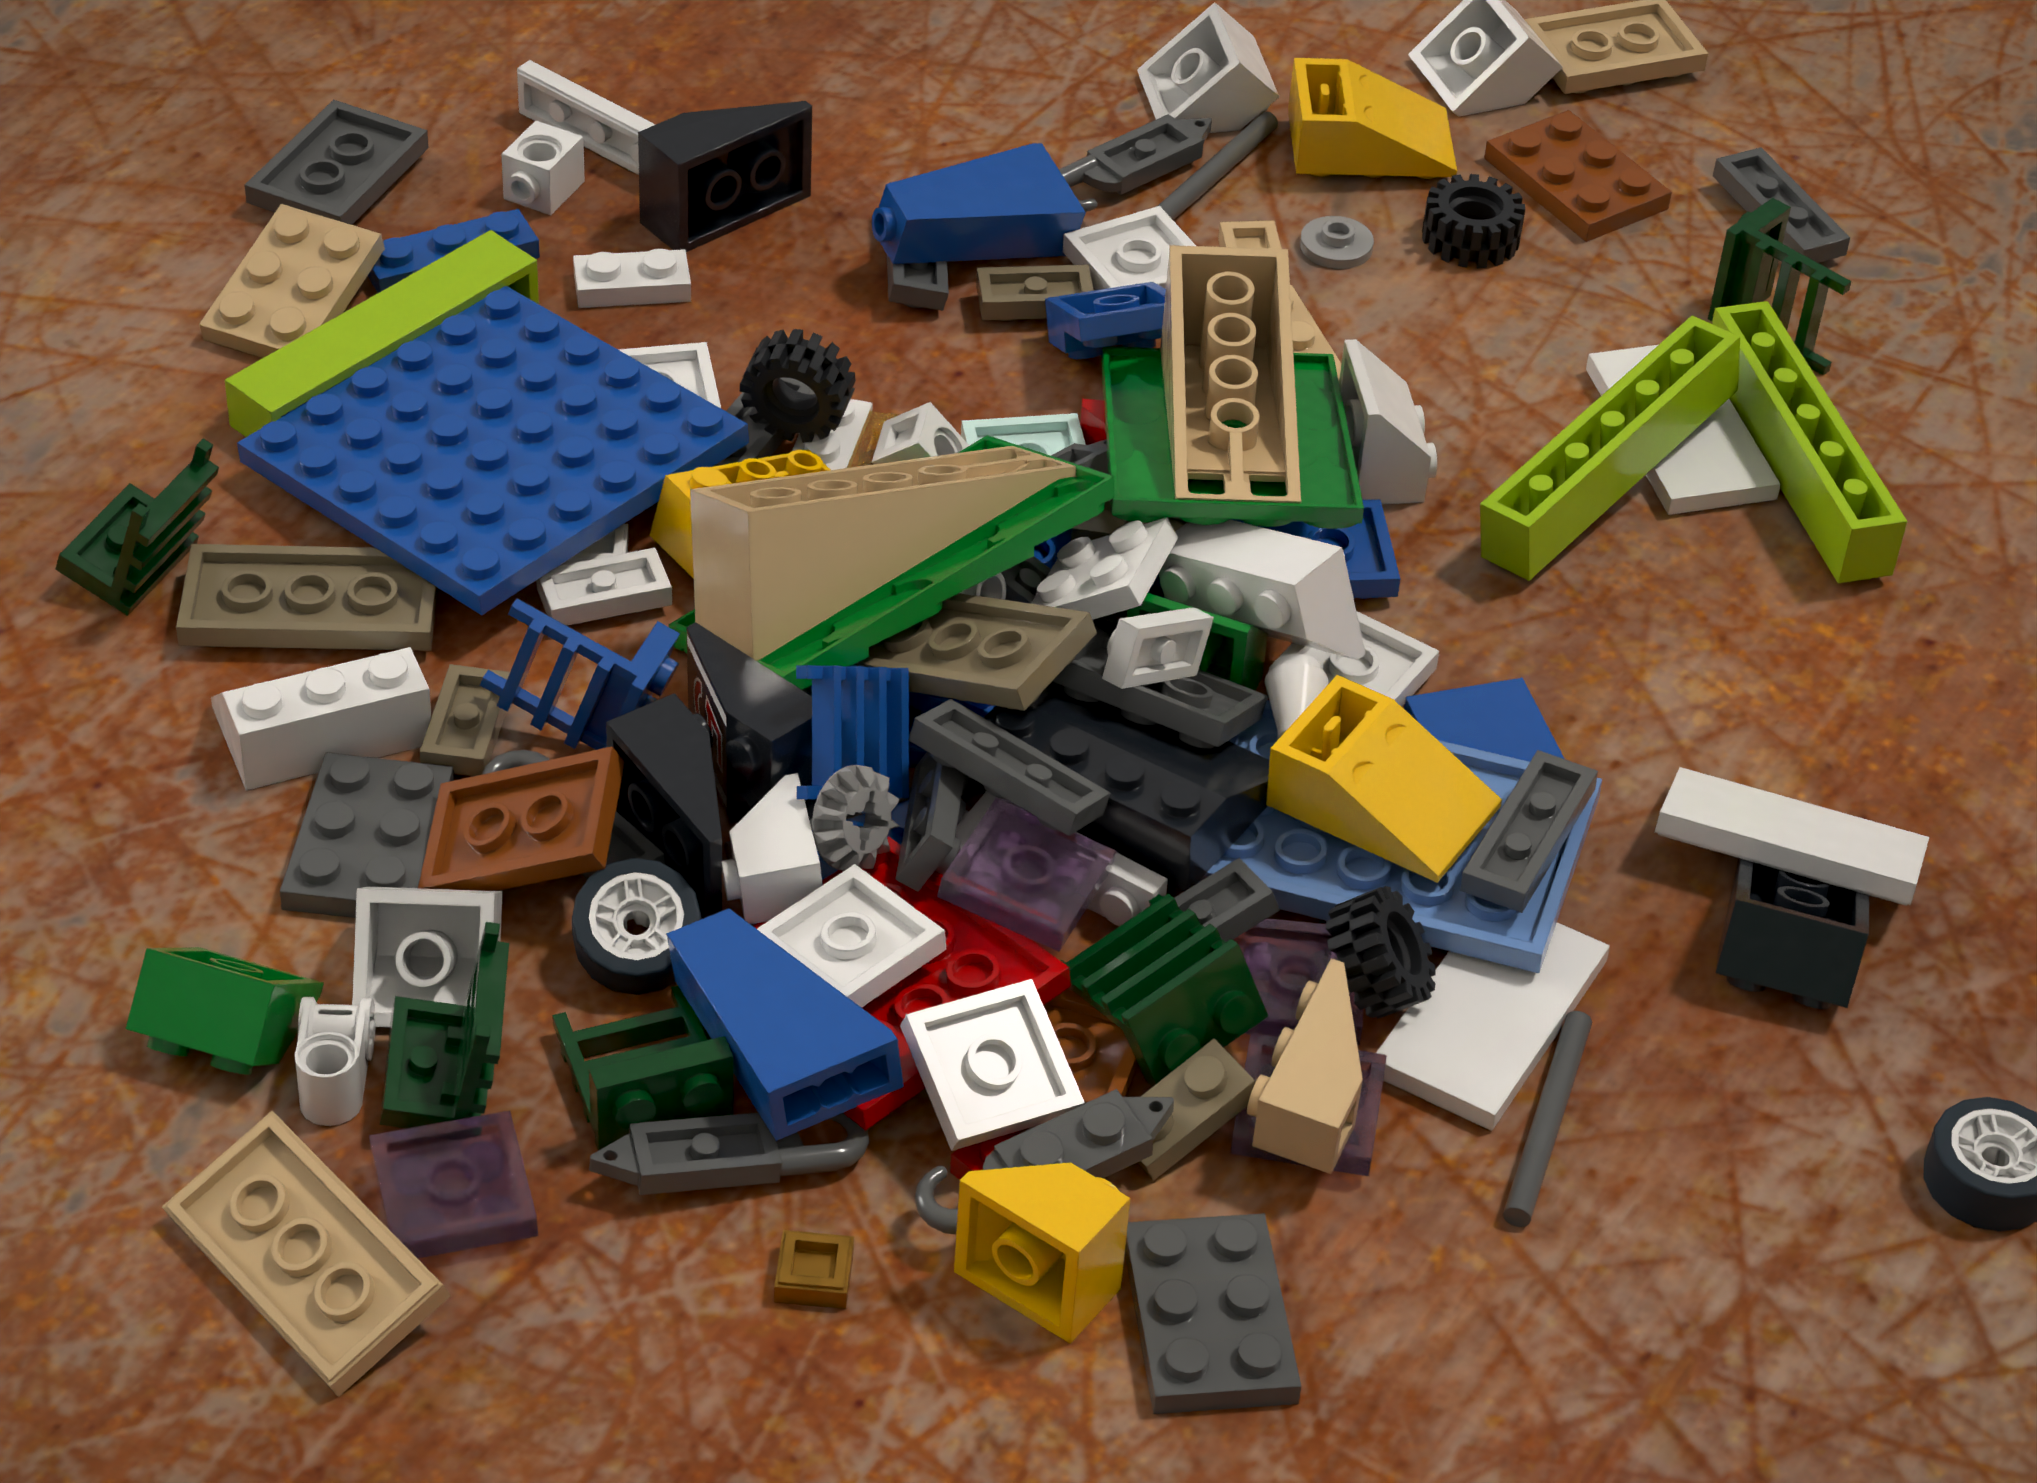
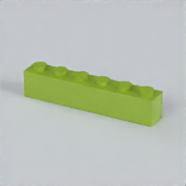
(376, 329)
(1609, 447)
(1811, 449)

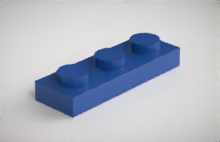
(413, 252)

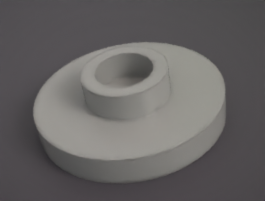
(1336, 242)

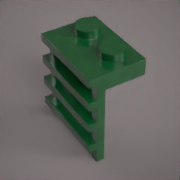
(1749, 271)
(140, 537)
(1168, 986)
(447, 1052)
(652, 1082)

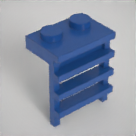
(613, 691)
(858, 720)

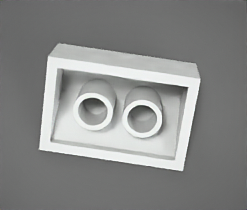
(1267, 580)
(350, 708)

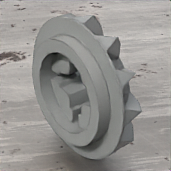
(846, 792)

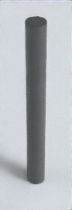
(1219, 165)
(1547, 1119)

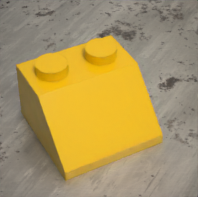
(1043, 1241)

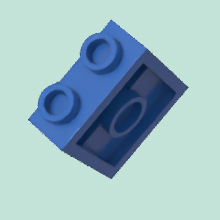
(1106, 317)

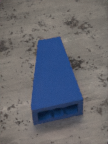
(979, 210)
(791, 1034)

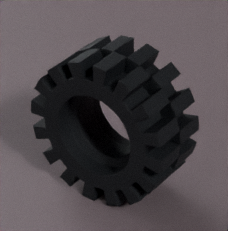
(1473, 221)
(804, 362)
(1381, 952)

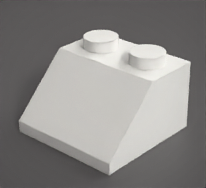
(1484, 58)
(1210, 73)
(1384, 429)
(418, 944)

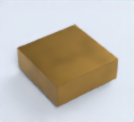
(814, 1269)

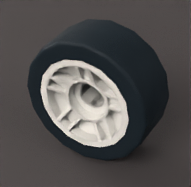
(627, 891)
(1985, 1163)

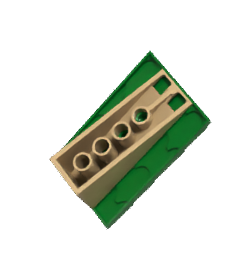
(1224, 408)
(862, 552)

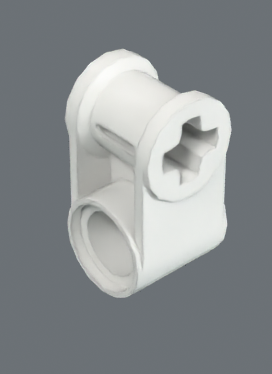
(333, 1059)

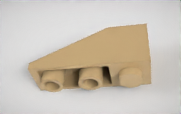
(1316, 1081)

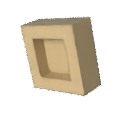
(1249, 234)

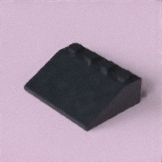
(1168, 800)

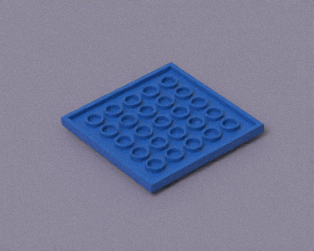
(492, 447)

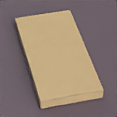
(306, 1253)

